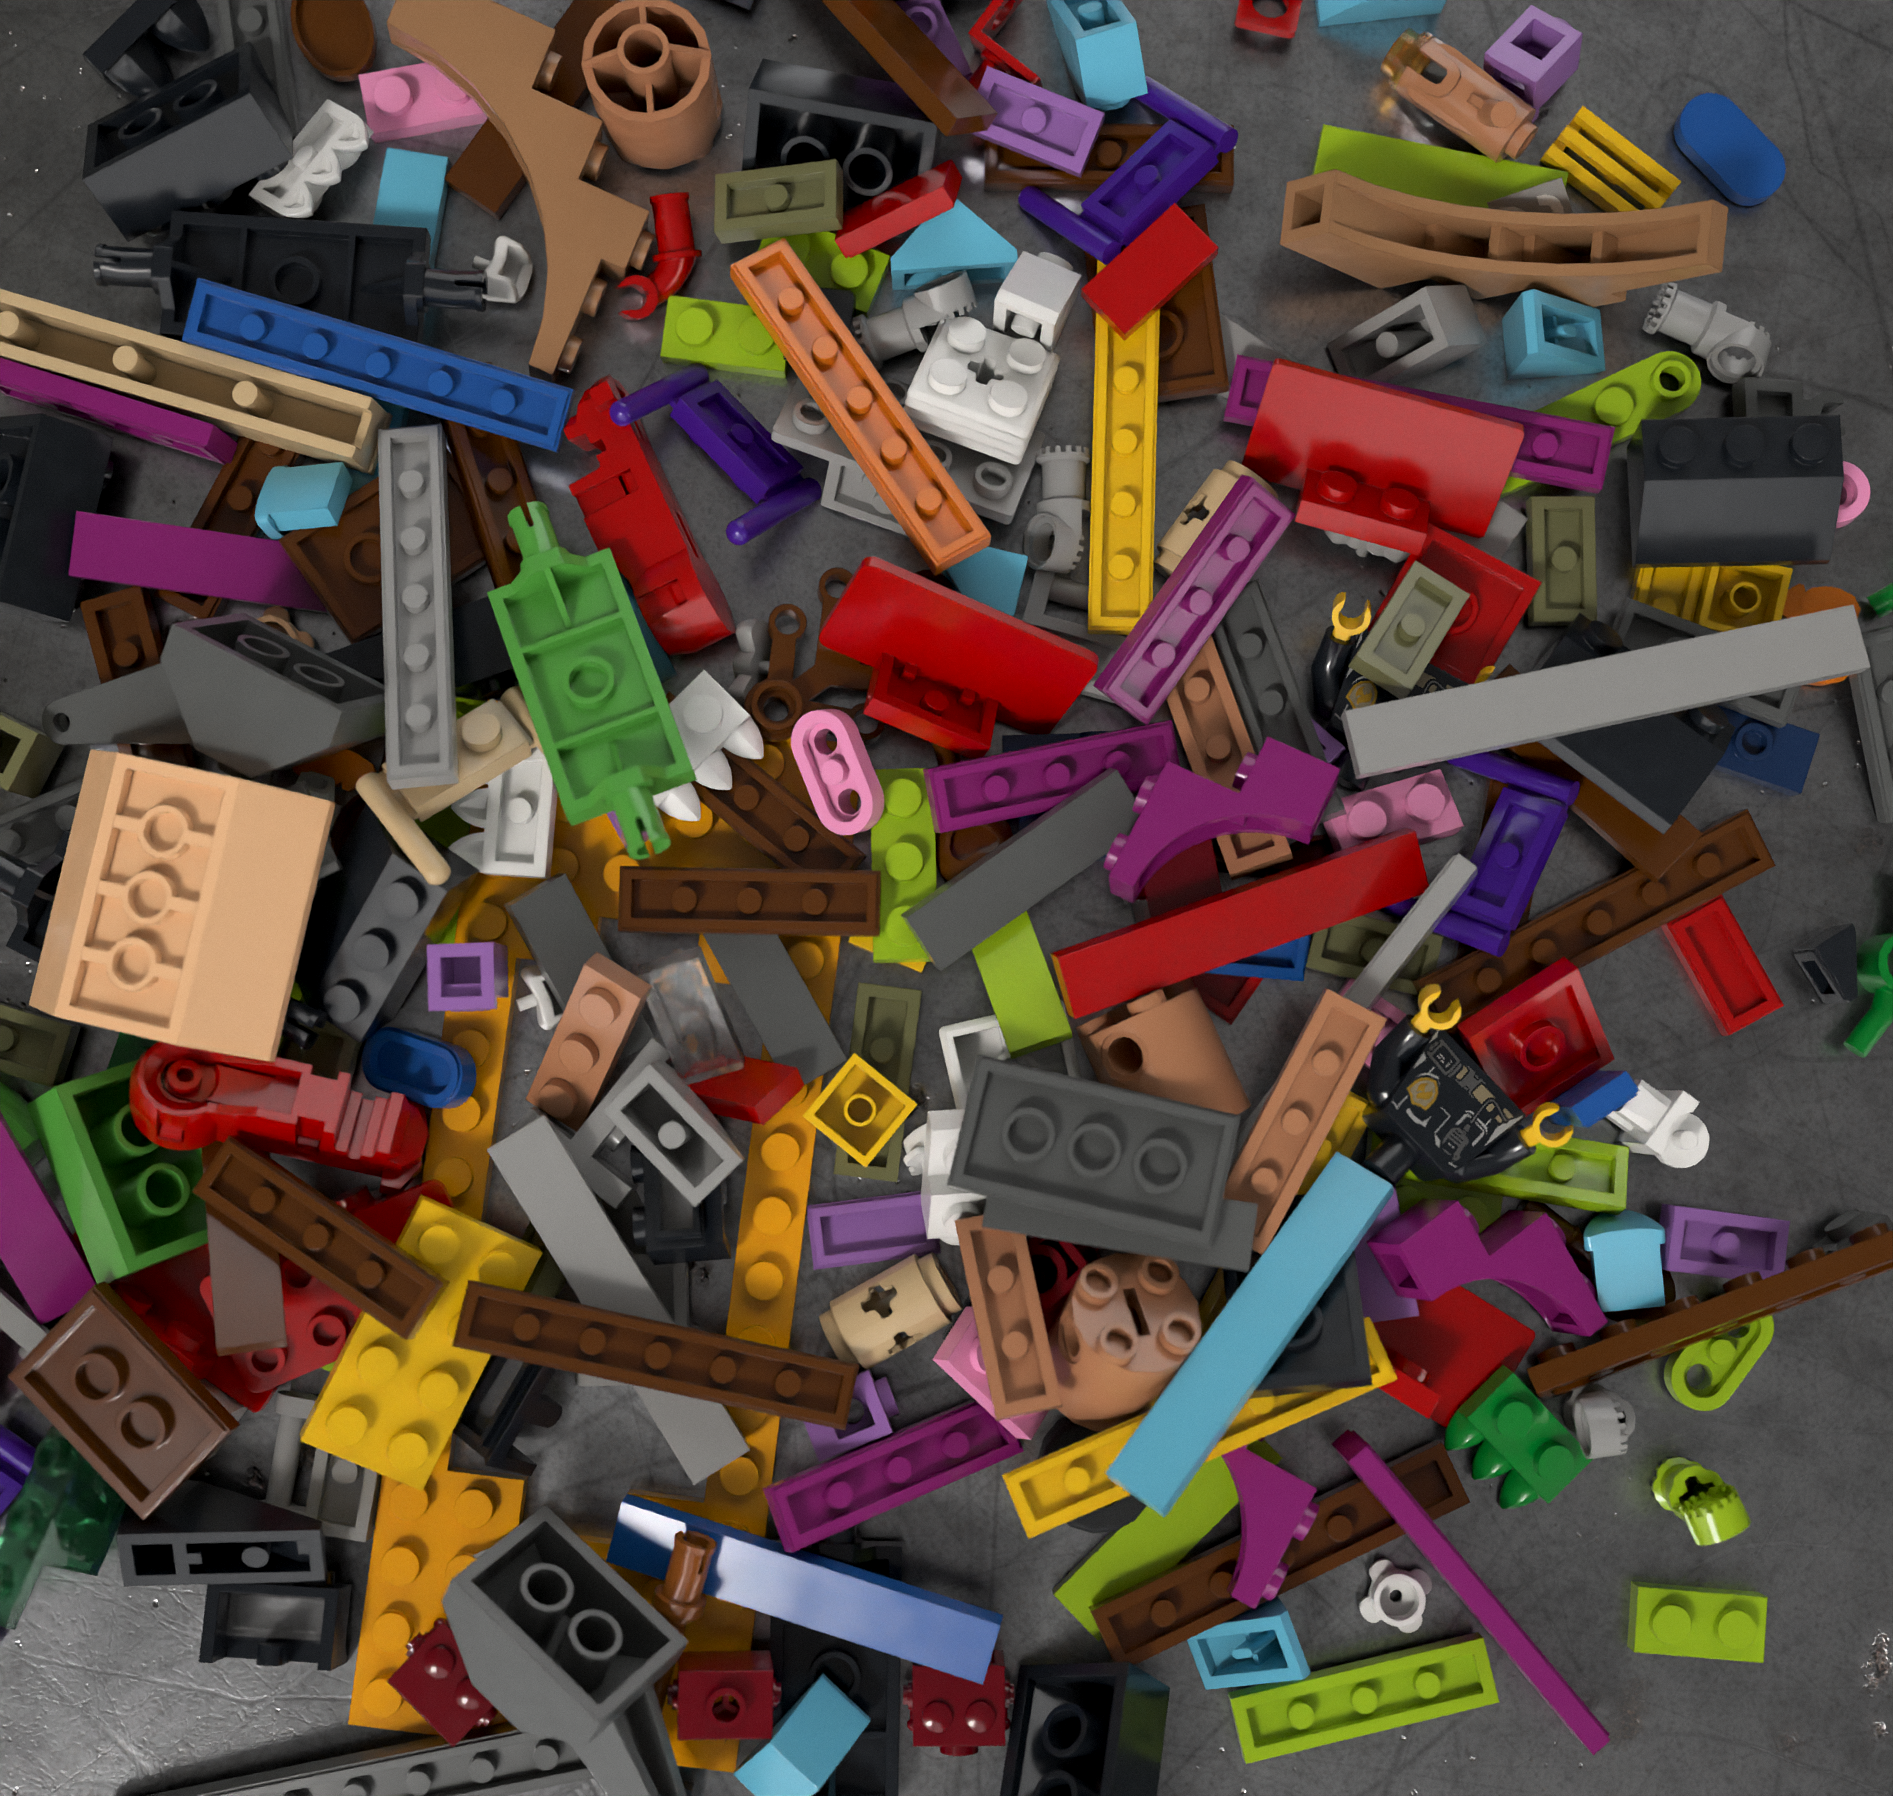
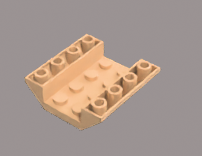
(182, 905)

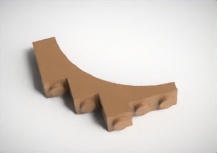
(502, 65)
(1495, 252)

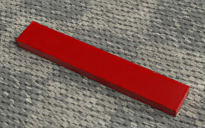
(1240, 922)

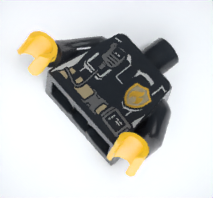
(1343, 689)
(1441, 1108)

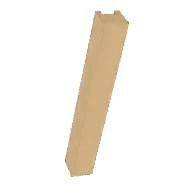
(194, 382)

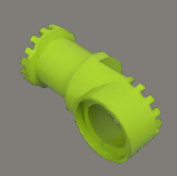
(1712, 1511)

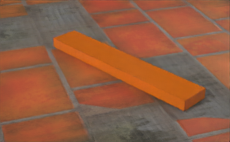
(860, 406)

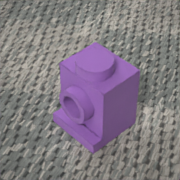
(1534, 56)
(466, 976)
(878, 1407)

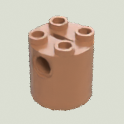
(653, 83)
(1165, 1050)
(1121, 1338)

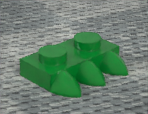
(1517, 1437)

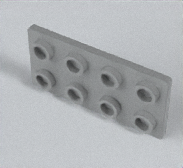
(985, 481)

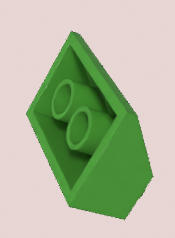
(119, 1187)

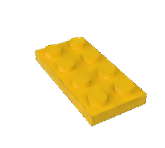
(398, 1398)

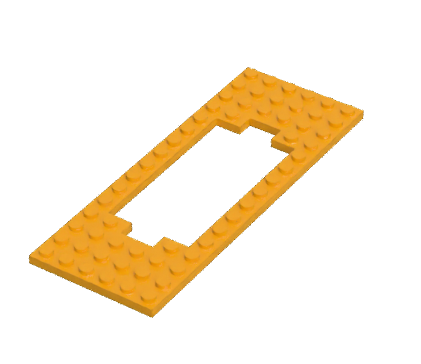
(434, 1532)

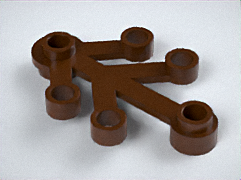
(830, 669)

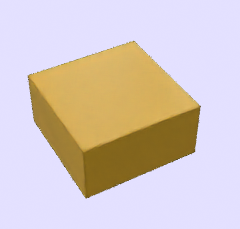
(1742, 596)
(860, 1109)

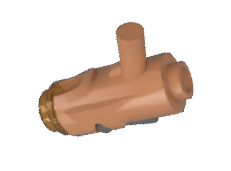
(1459, 95)

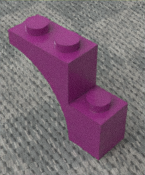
(1278, 795)
(1440, 1247)
(1272, 1512)

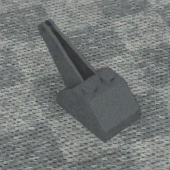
(233, 694)
(569, 1652)

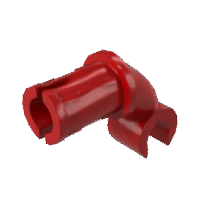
(674, 257)

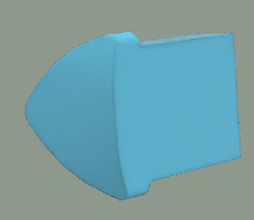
(302, 498)
(1626, 1260)

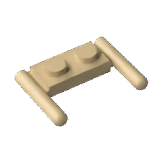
(487, 745)

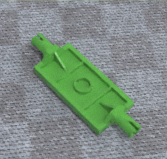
(589, 684)

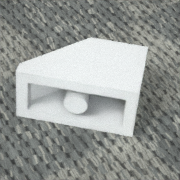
(1036, 299)

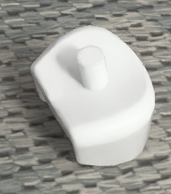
(507, 271)
(546, 1005)

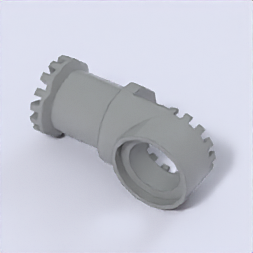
(906, 326)
(1708, 332)
(1059, 511)
(1599, 1420)

